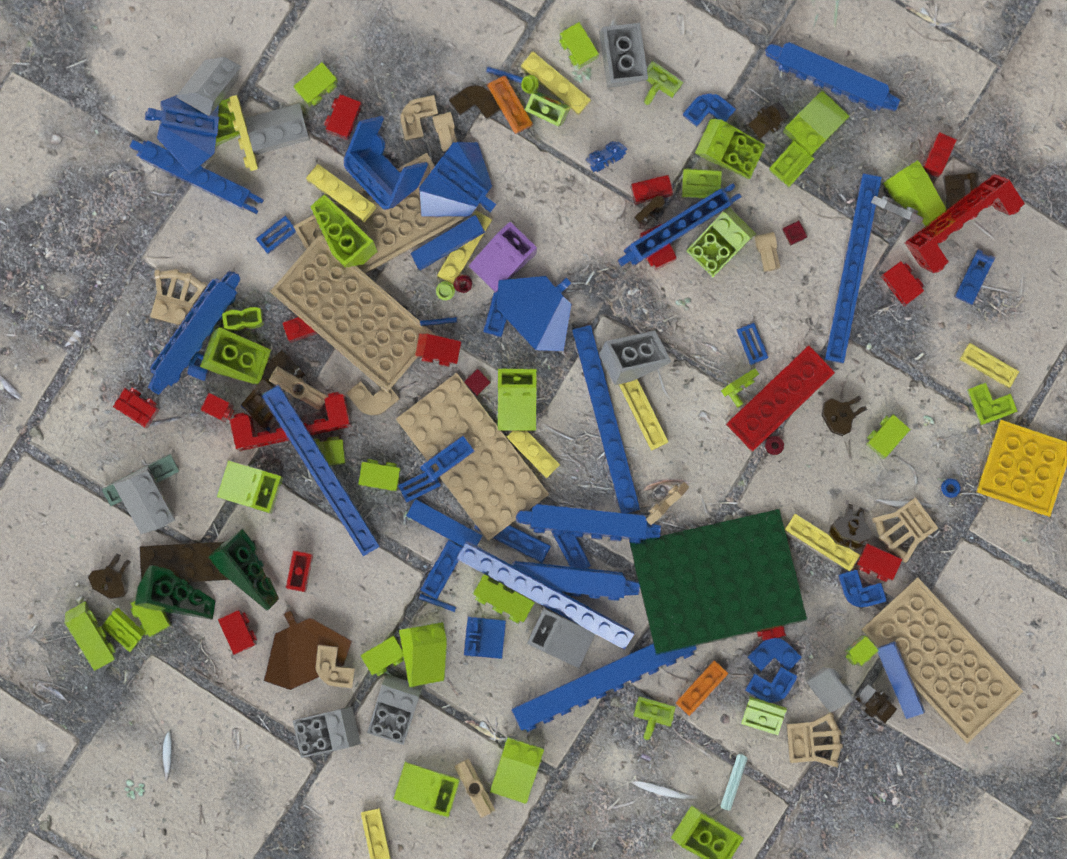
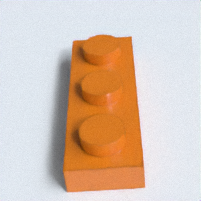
(510, 104)
(701, 688)

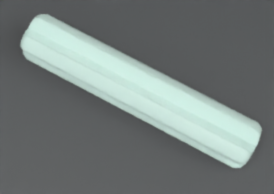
(734, 781)

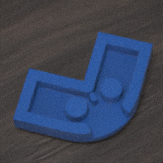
(706, 105)
(856, 594)
(771, 649)
(772, 691)

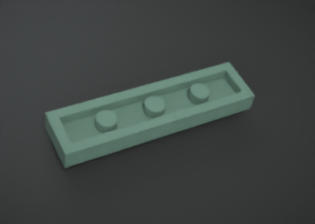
(160, 469)

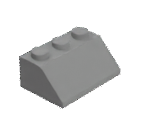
(623, 55)
(210, 84)
(277, 129)
(145, 501)

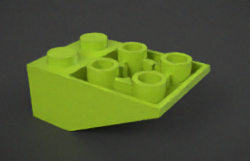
(730, 148)
(721, 241)
(516, 399)
(250, 487)
(426, 789)

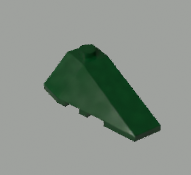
(240, 564)
(168, 593)

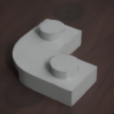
(909, 213)

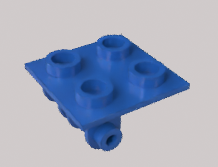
(598, 158)
(484, 637)

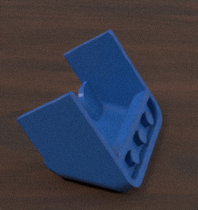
(373, 170)

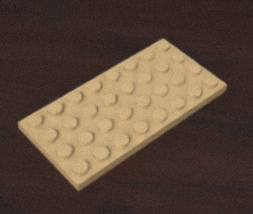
(392, 229)
(351, 314)
(492, 480)
(944, 660)

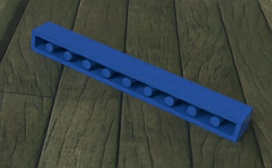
(594, 685)

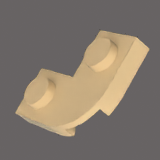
(412, 114)
(372, 404)
(658, 510)
(329, 672)

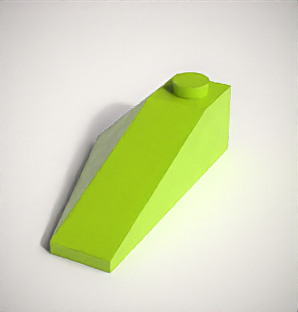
(915, 190)
(342, 235)

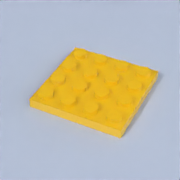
(1024, 468)

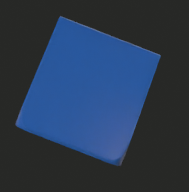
(194, 368)

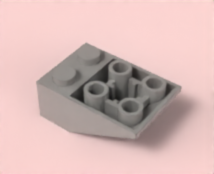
(561, 638)
(829, 689)
(394, 709)
(326, 732)

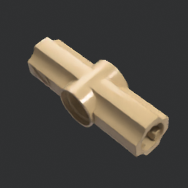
(307, 394)
(481, 799)

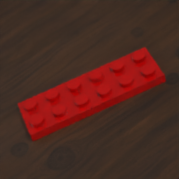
(780, 398)

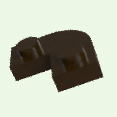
(476, 96)

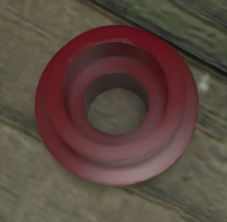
(466, 287)
(770, 450)

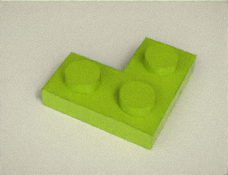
(988, 409)

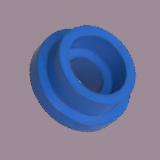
(954, 483)

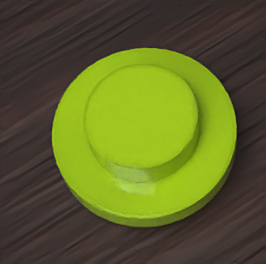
(530, 84)
(445, 290)

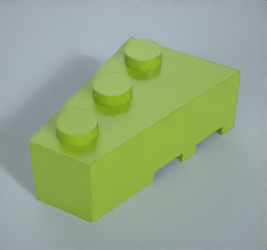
(503, 599)
(89, 636)

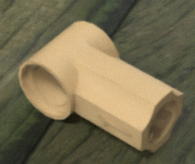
(445, 128)
(767, 246)

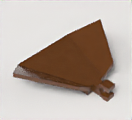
(295, 652)

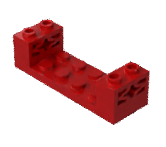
(993, 192)
(245, 435)

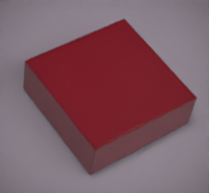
(794, 233)
(477, 382)

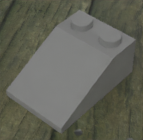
(633, 356)

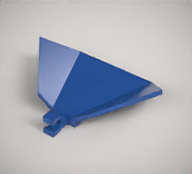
(185, 131)
(456, 183)
(536, 310)

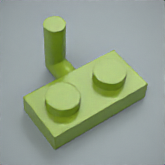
(661, 80)
(736, 386)
(655, 713)

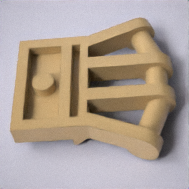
(173, 309)
(916, 522)
(801, 741)

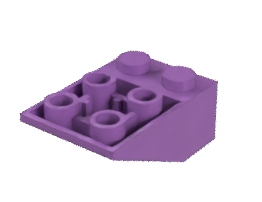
(503, 256)

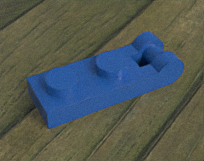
(974, 277)
(447, 458)

